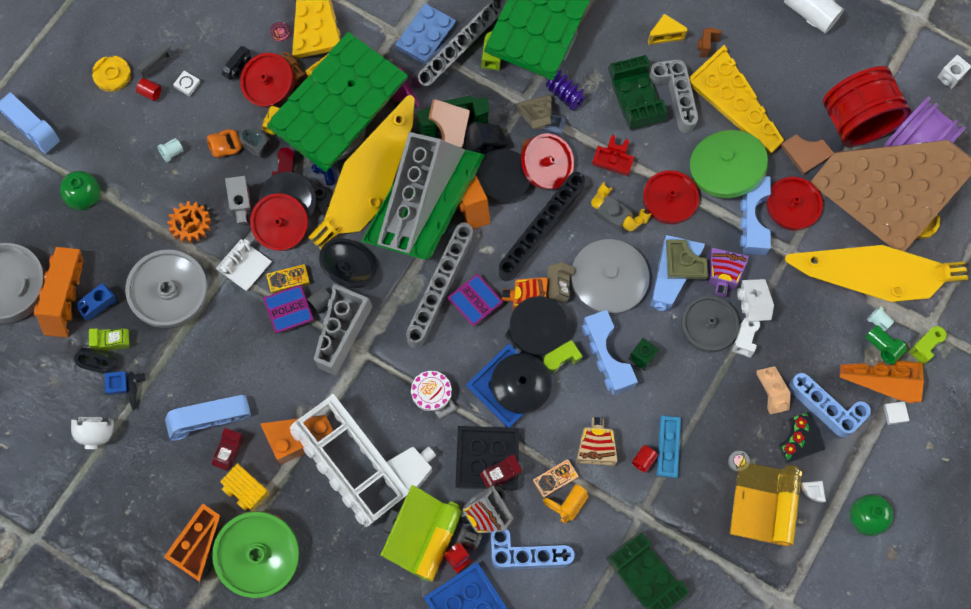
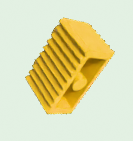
(244, 488)

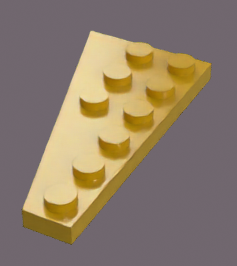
(314, 28)
(733, 97)

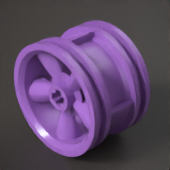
(926, 125)

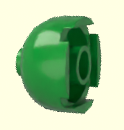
(80, 190)
(871, 515)

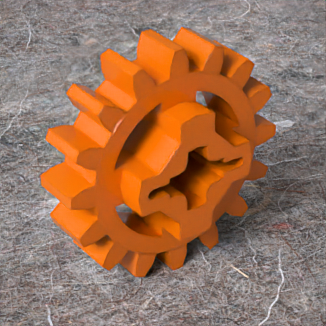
(193, 229)

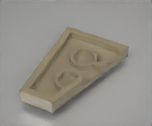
(536, 111)

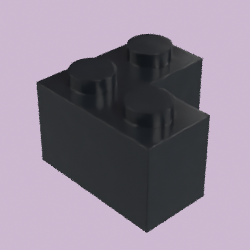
(484, 138)

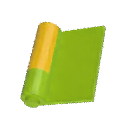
(421, 533)

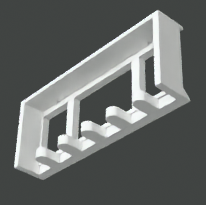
(326, 465)

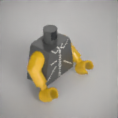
(615, 213)

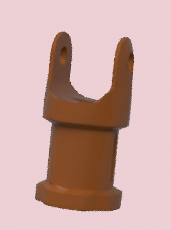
(300, 76)

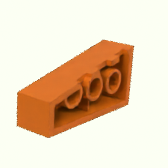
(59, 291)

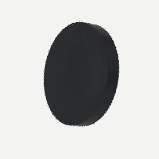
(502, 176)
(293, 185)
(538, 325)

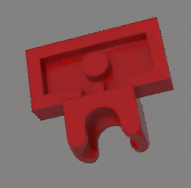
(614, 157)

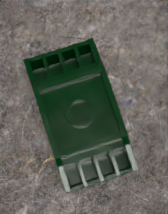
(636, 92)
(478, 113)
(647, 575)

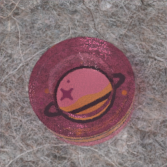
(279, 31)

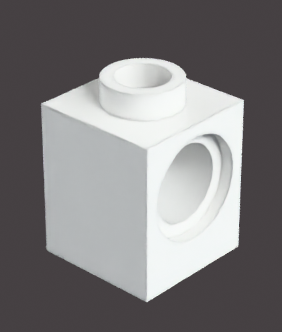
(957, 66)

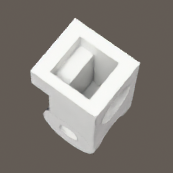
(743, 341)

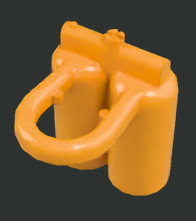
(571, 505)

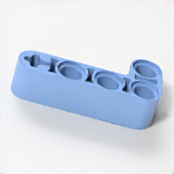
(32, 127)
(827, 402)
(205, 415)
(531, 552)

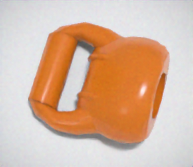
(219, 145)

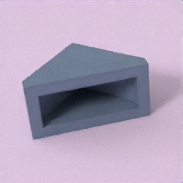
(556, 125)

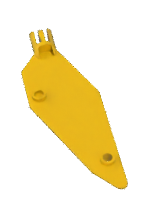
(367, 176)
(879, 271)

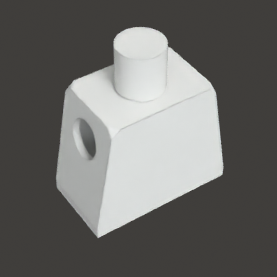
(412, 467)

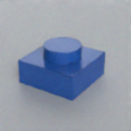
(116, 383)

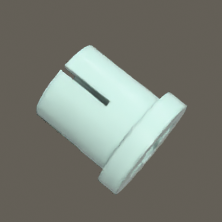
(170, 149)
(880, 318)

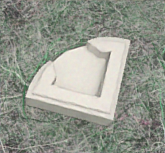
(814, 491)

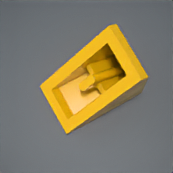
(667, 31)

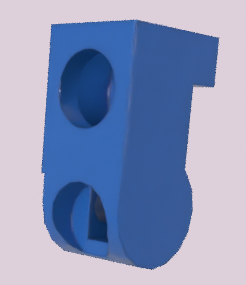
(95, 302)

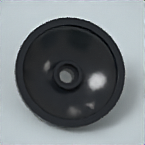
(347, 263)
(516, 396)

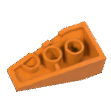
(900, 381)

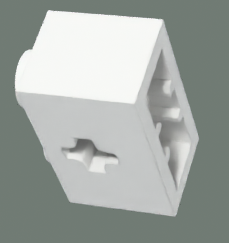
(755, 300)

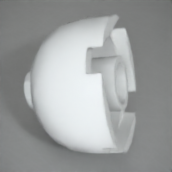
(91, 431)

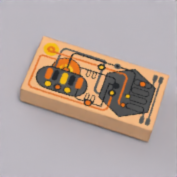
(555, 478)

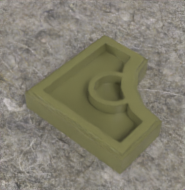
(683, 262)

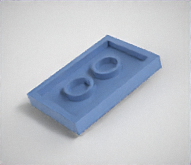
(425, 33)

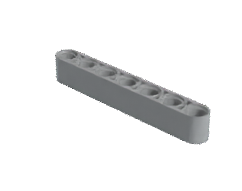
(439, 294)

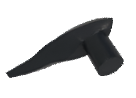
(132, 387)

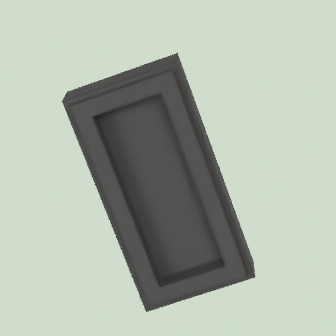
(154, 61)

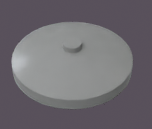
(610, 276)
(166, 288)

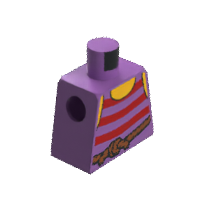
(725, 270)

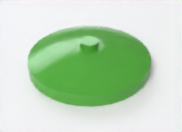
(729, 164)
(255, 554)

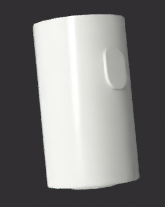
(818, 13)

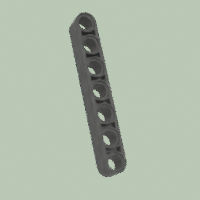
(453, 46)

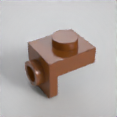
(708, 35)

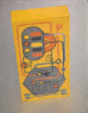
(287, 278)

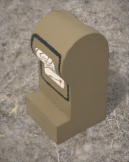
(558, 281)

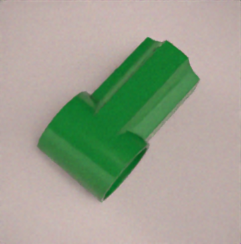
(890, 349)

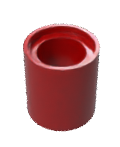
(148, 89)
(644, 458)

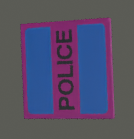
(475, 300)
(288, 309)

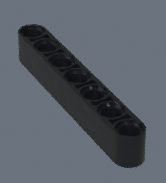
(538, 234)

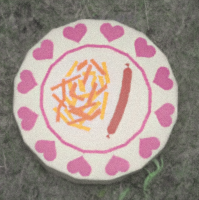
(431, 391)

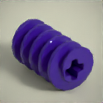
(565, 91)

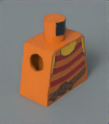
(525, 289)

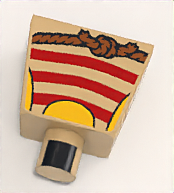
(597, 445)

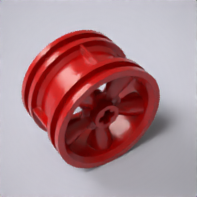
(866, 106)

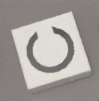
(186, 83)

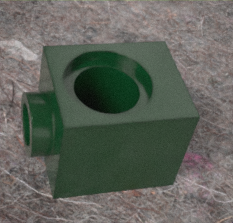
(643, 354)

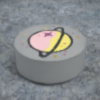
(735, 458)

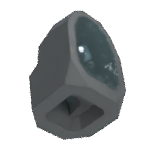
(255, 141)

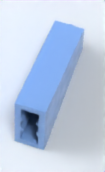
(666, 289)

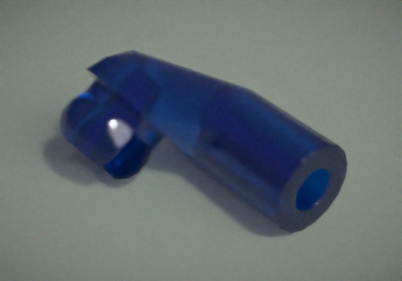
(329, 176)

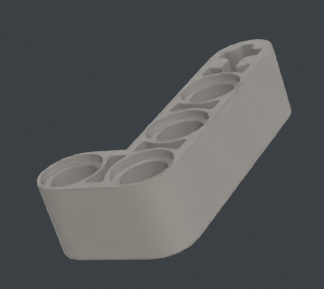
(678, 96)

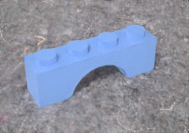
(755, 237)
(618, 375)

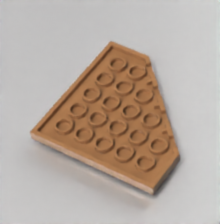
(895, 186)

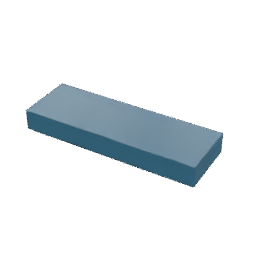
(668, 447)

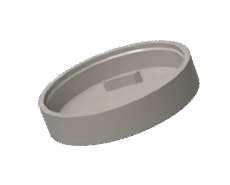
(20, 282)

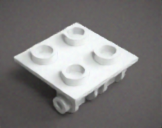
(243, 264)

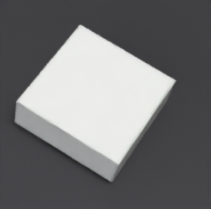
(896, 413)

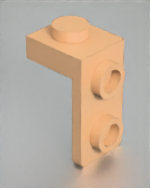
(776, 389)

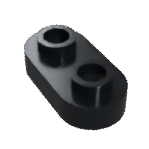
(236, 62)
(324, 200)
(96, 360)

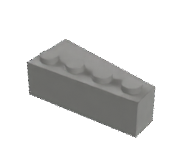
(341, 326)

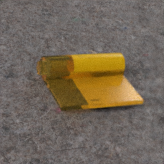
(766, 503)

